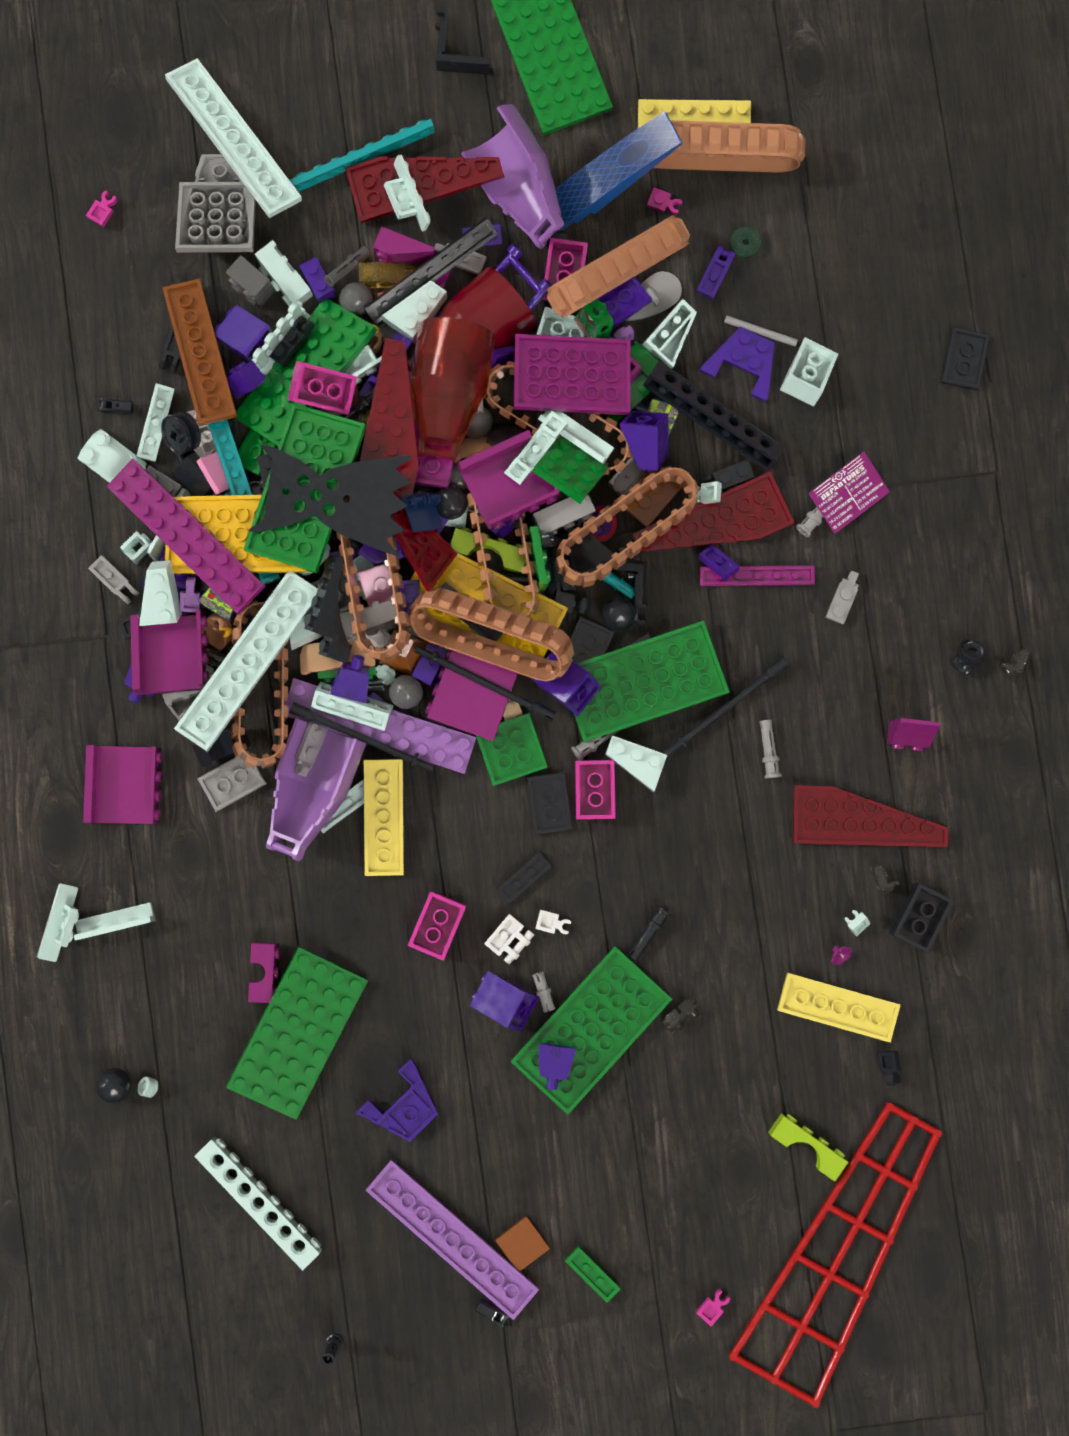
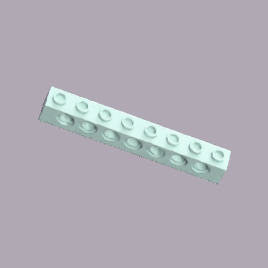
(260, 1214)

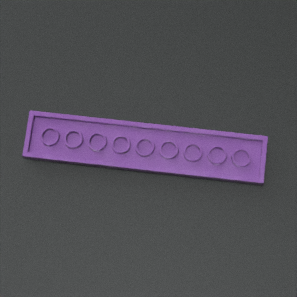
(403, 732)
(452, 1239)

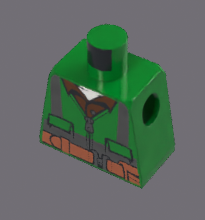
(595, 320)

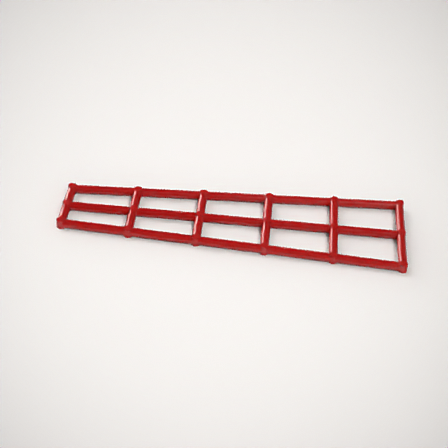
(830, 1274)

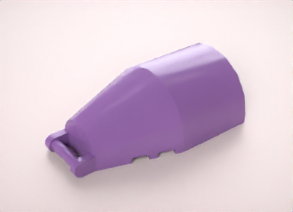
(528, 184)
(309, 802)

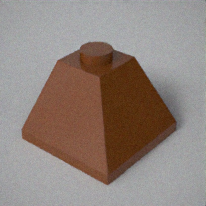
(408, 659)

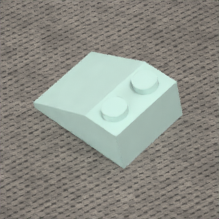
(809, 372)

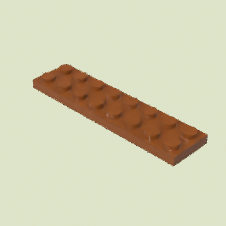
(199, 352)

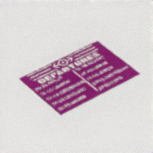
(849, 492)

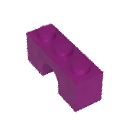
(266, 955)

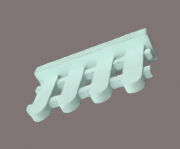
(272, 340)

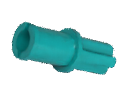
(620, 585)

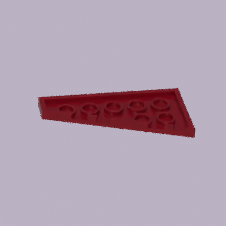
(425, 550)

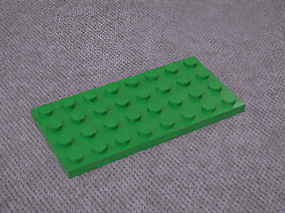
(553, 61)
(331, 345)
(322, 444)
(651, 680)
(598, 1020)
(297, 1033)

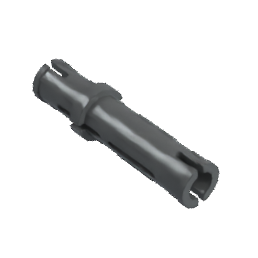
(343, 269)

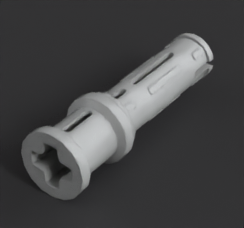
(810, 522)
(590, 746)
(770, 758)

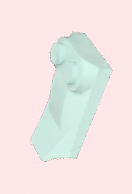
(555, 325)
(106, 455)

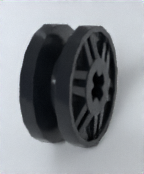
(181, 432)

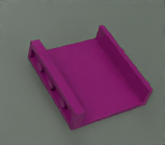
(496, 493)
(169, 655)
(467, 703)
(122, 784)

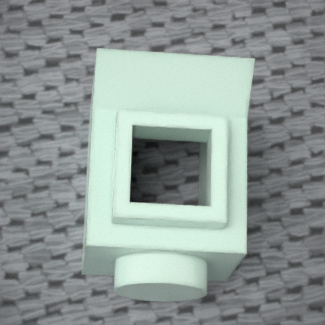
(128, 546)

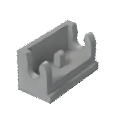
(626, 478)

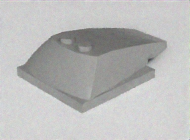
(215, 210)

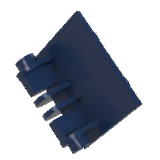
(422, 511)

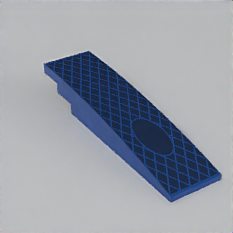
(616, 169)

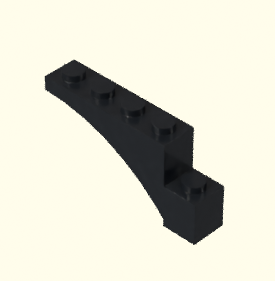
(325, 615)

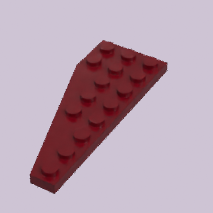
(433, 178)
(390, 420)
(741, 515)
(845, 818)

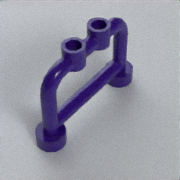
(513, 256)

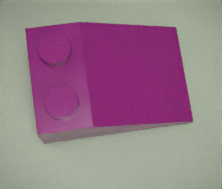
(400, 249)
(911, 733)

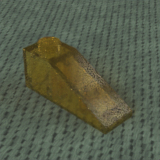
(382, 274)

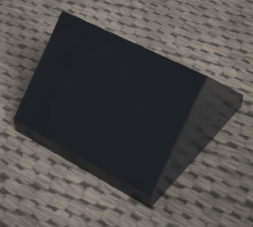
(192, 477)

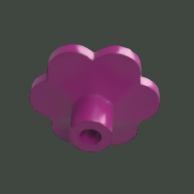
(840, 954)

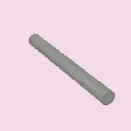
(761, 331)

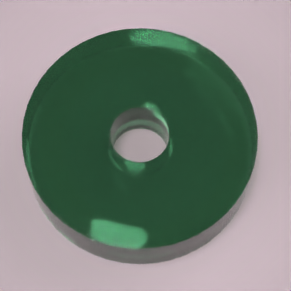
(751, 236)

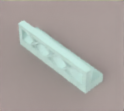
(583, 438)
(363, 713)
(114, 921)

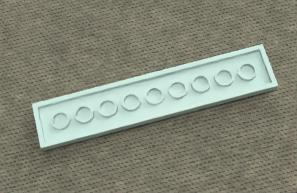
(233, 138)
(247, 661)

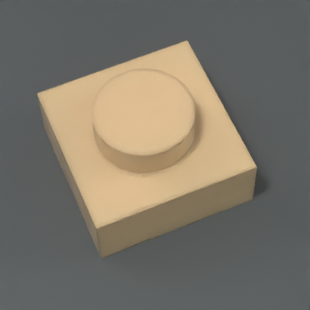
(512, 710)

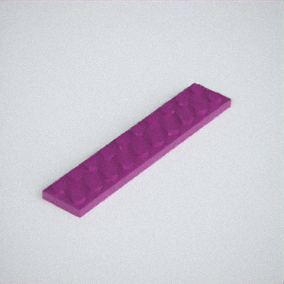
(186, 536)

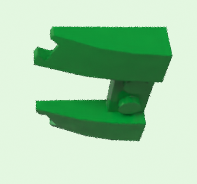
(637, 390)

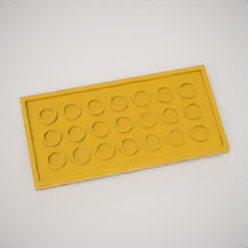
(229, 522)
(465, 578)

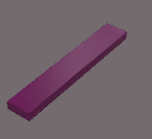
(761, 576)

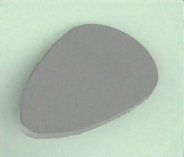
(665, 292)

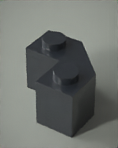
(220, 749)

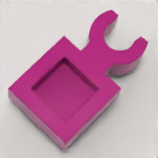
(661, 201)
(101, 211)
(711, 1309)

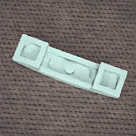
(536, 448)

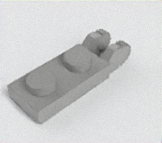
(112, 578)

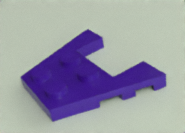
(747, 353)
(410, 1112)

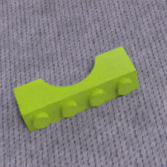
(464, 544)
(788, 1132)

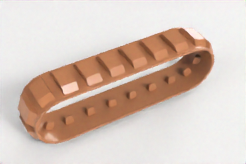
(736, 147)
(618, 266)
(498, 371)
(665, 474)
(482, 557)
(356, 608)
(486, 649)
(281, 694)

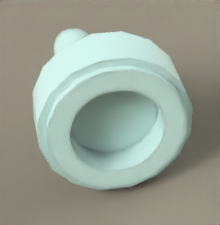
(147, 1087)

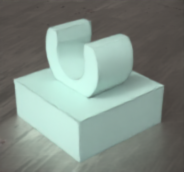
(858, 924)

